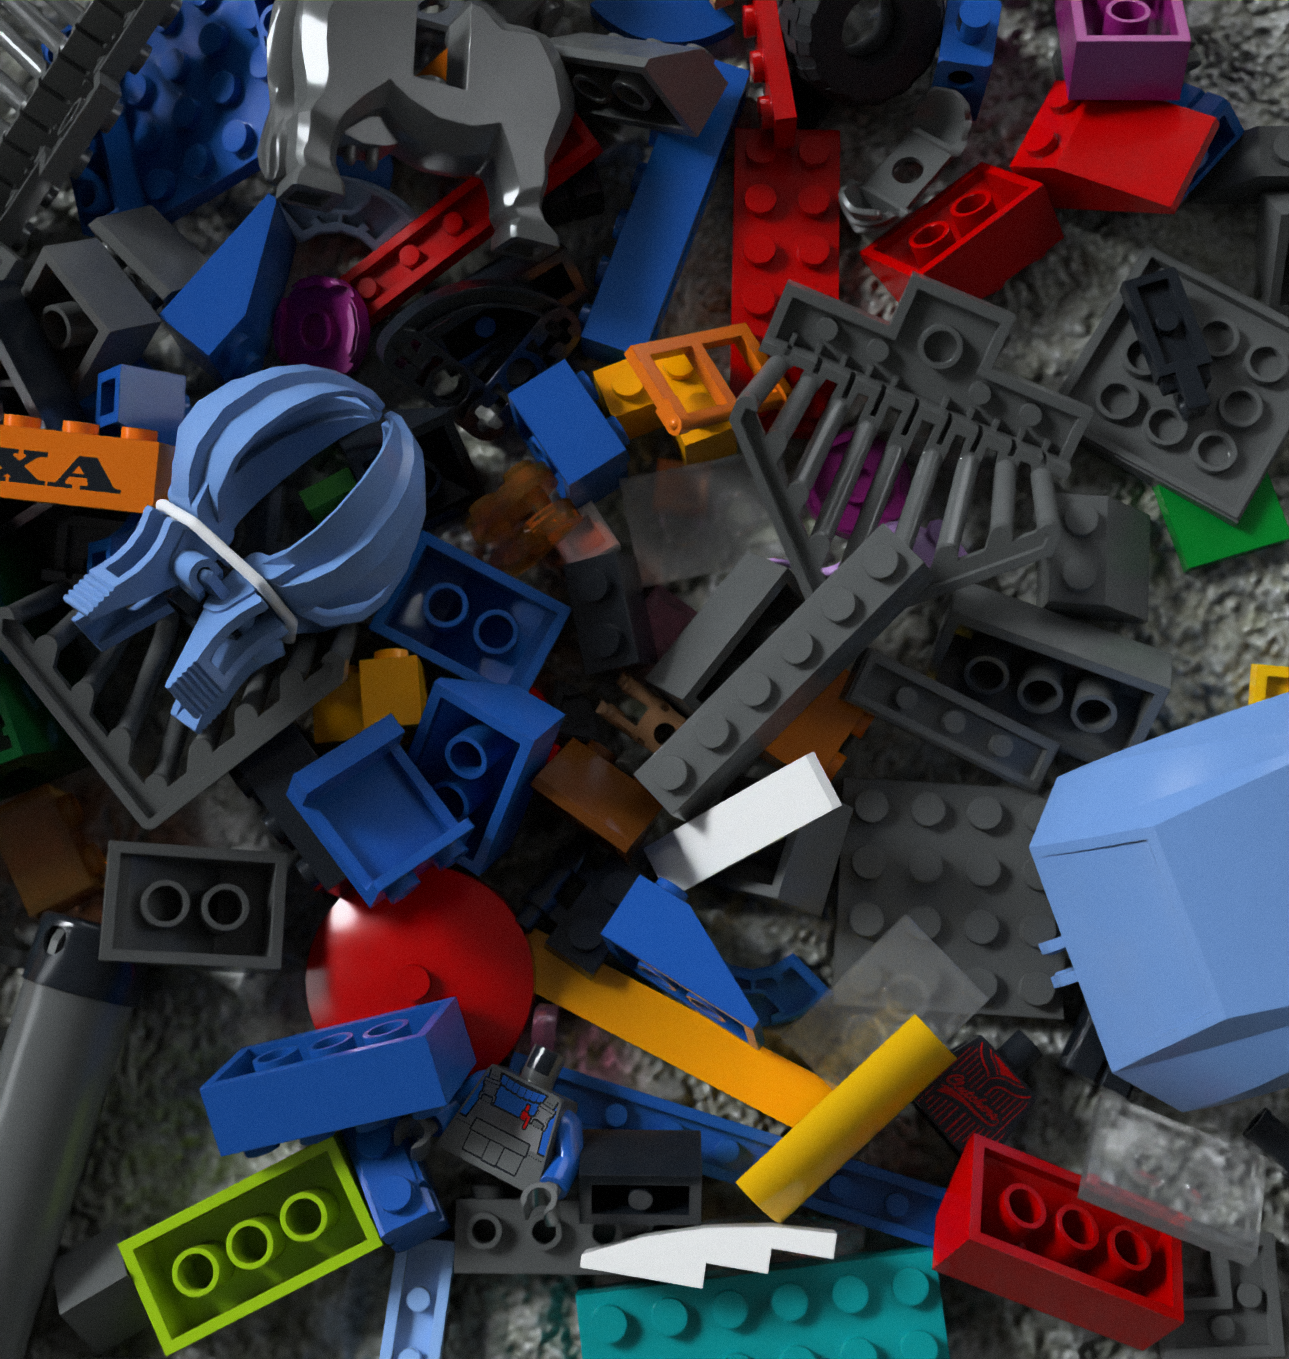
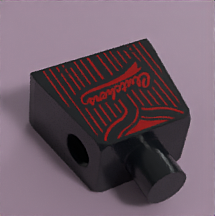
(980, 1091)

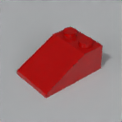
(1114, 152)

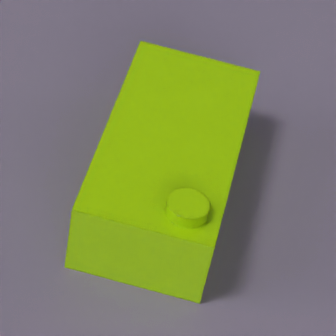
(251, 1243)

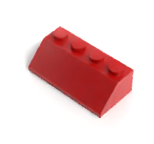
(1028, 1238)

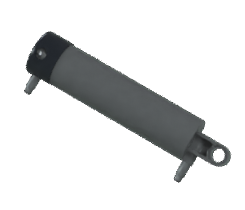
(51, 1099)

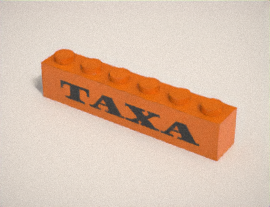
(82, 466)

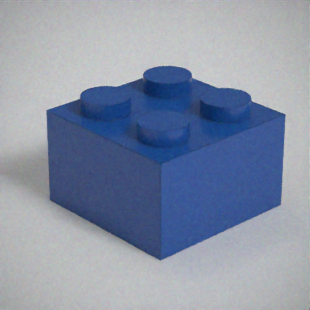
(569, 433)

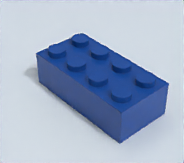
(339, 1079)

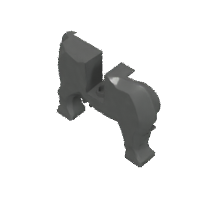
(350, 91)

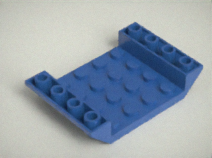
(186, 115)

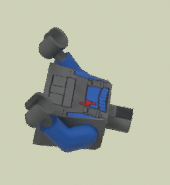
(511, 1130)

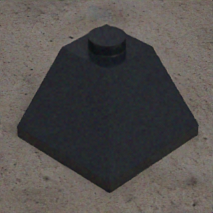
(449, 472)

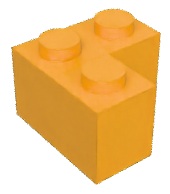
(627, 400)
(373, 690)

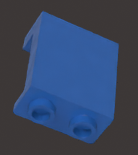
(378, 814)

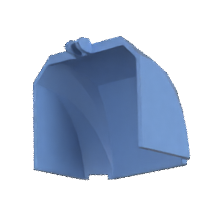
(1179, 904)

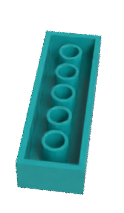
(802, 1309)

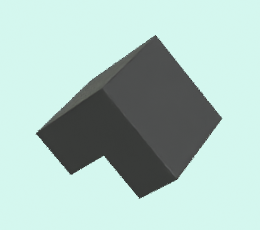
(98, 1292)

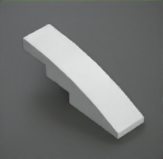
(744, 823)
(682, 1253)

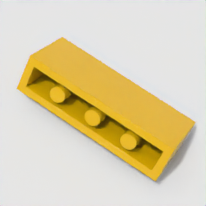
(846, 1120)

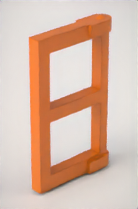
(694, 346)

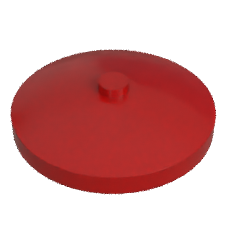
(430, 946)

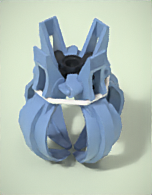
(224, 462)

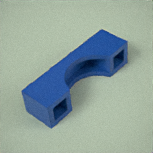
(137, 400)

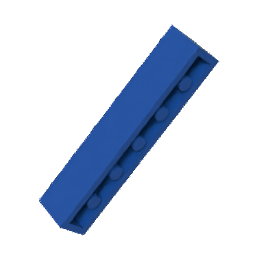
(659, 229)

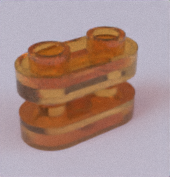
(499, 512)

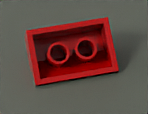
(969, 234)

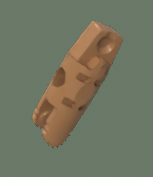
(648, 729)

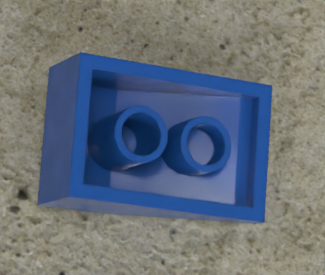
(231, 303)
(469, 618)
(668, 946)

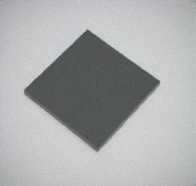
(1211, 458)

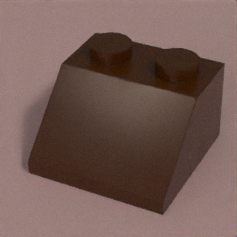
(598, 797)

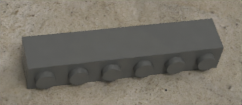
(785, 674)

